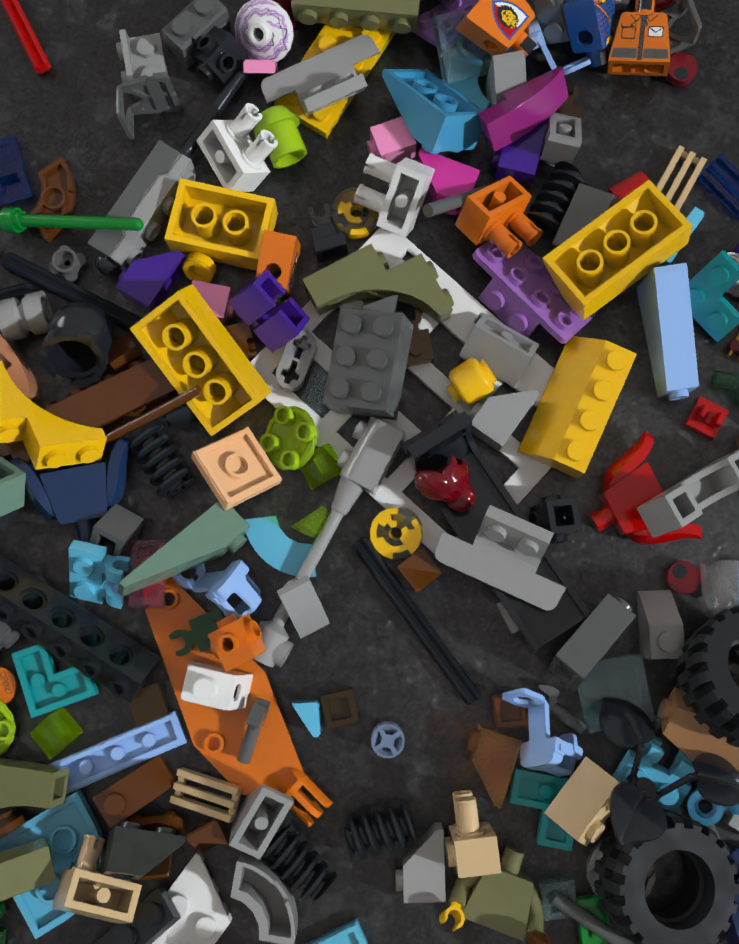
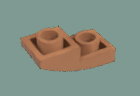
(18, 370)

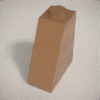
(688, 734)

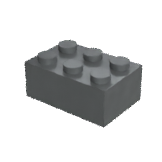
(368, 363)

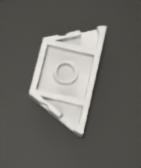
(199, 905)

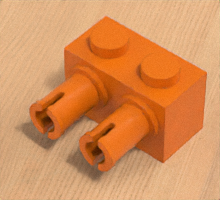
(494, 211)

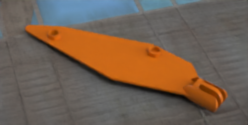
(221, 732)

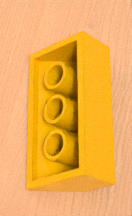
(617, 249)
(198, 350)
(577, 404)

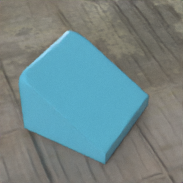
(310, 714)

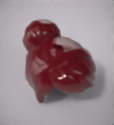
(448, 484)

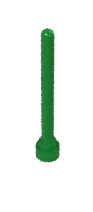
(15, 221)

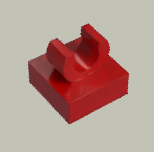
(705, 418)

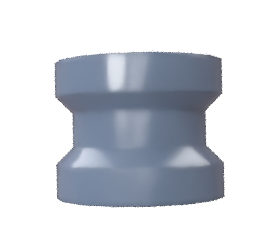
(390, 744)

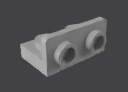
(141, 56)

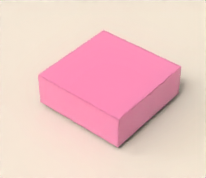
(260, 67)

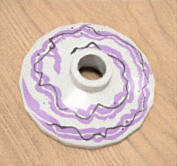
(275, 26)

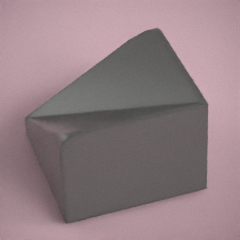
(387, 304)

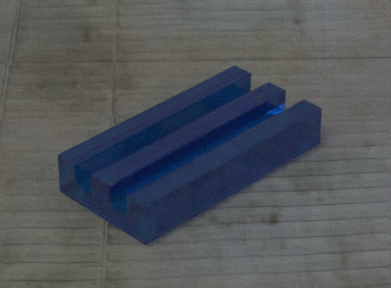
(729, 176)

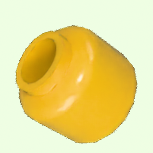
(471, 381)

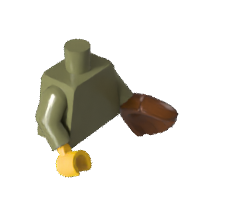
(500, 901)

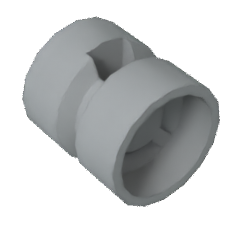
(25, 315)

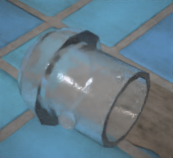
(718, 586)

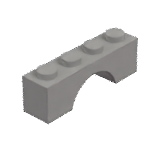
(688, 497)

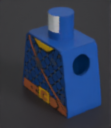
(590, 27)

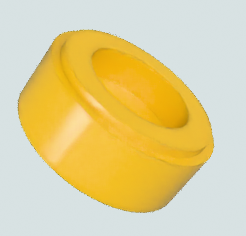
(199, 267)

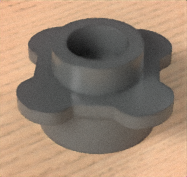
(63, 255)

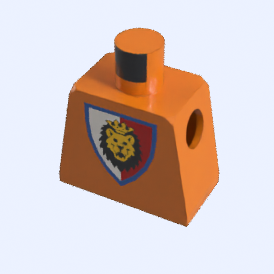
(499, 25)
(280, 254)

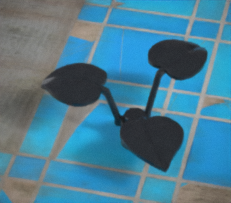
(635, 804)

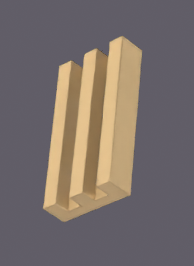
(689, 159)
(181, 787)

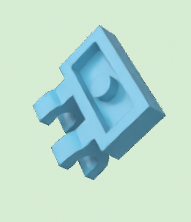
(96, 574)
(658, 774)

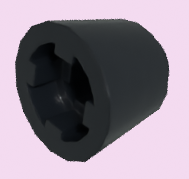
(179, 417)

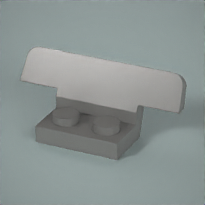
(324, 77)
(505, 557)

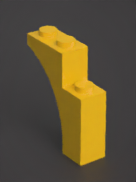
(47, 438)

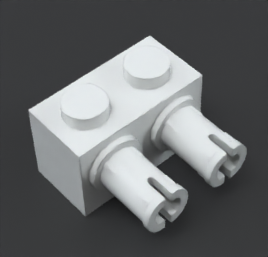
(233, 154)
(405, 196)

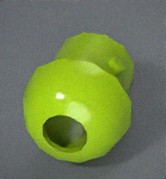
(283, 125)

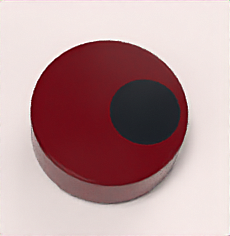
(681, 69)
(682, 577)

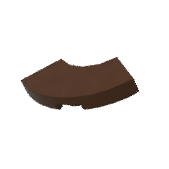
(57, 194)

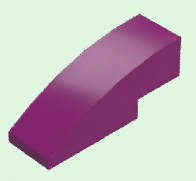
(523, 109)

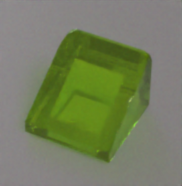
(321, 466)
(312, 523)
(56, 732)

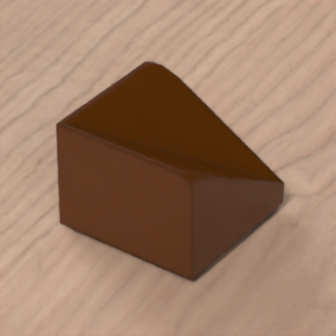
(419, 569)
(209, 834)

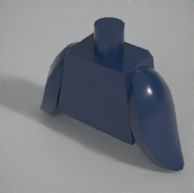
(80, 491)

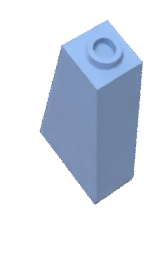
(669, 330)

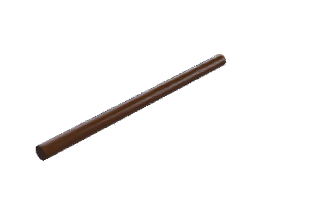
(150, 415)

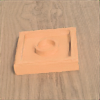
(236, 468)

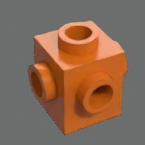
(236, 641)

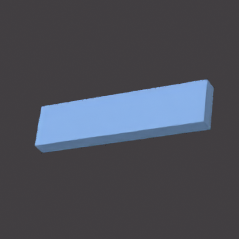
(123, 751)

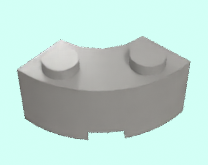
(267, 898)

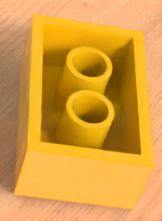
(220, 223)

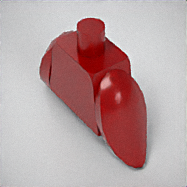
(626, 488)

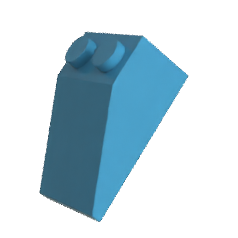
(434, 110)

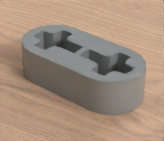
(303, 364)

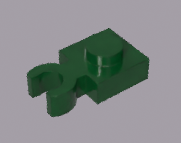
(198, 635)

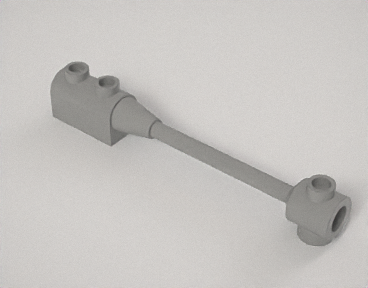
(361, 470)

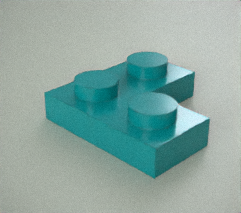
(706, 293)
(44, 687)
(538, 791)

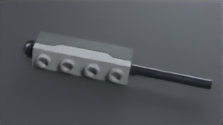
(153, 192)

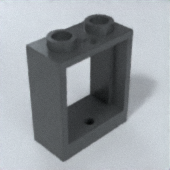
(592, 641)

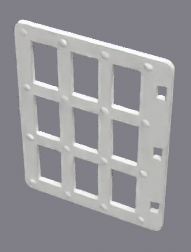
(460, 324)

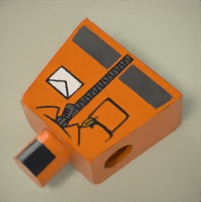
(641, 43)

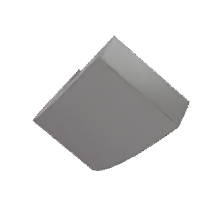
(303, 606)

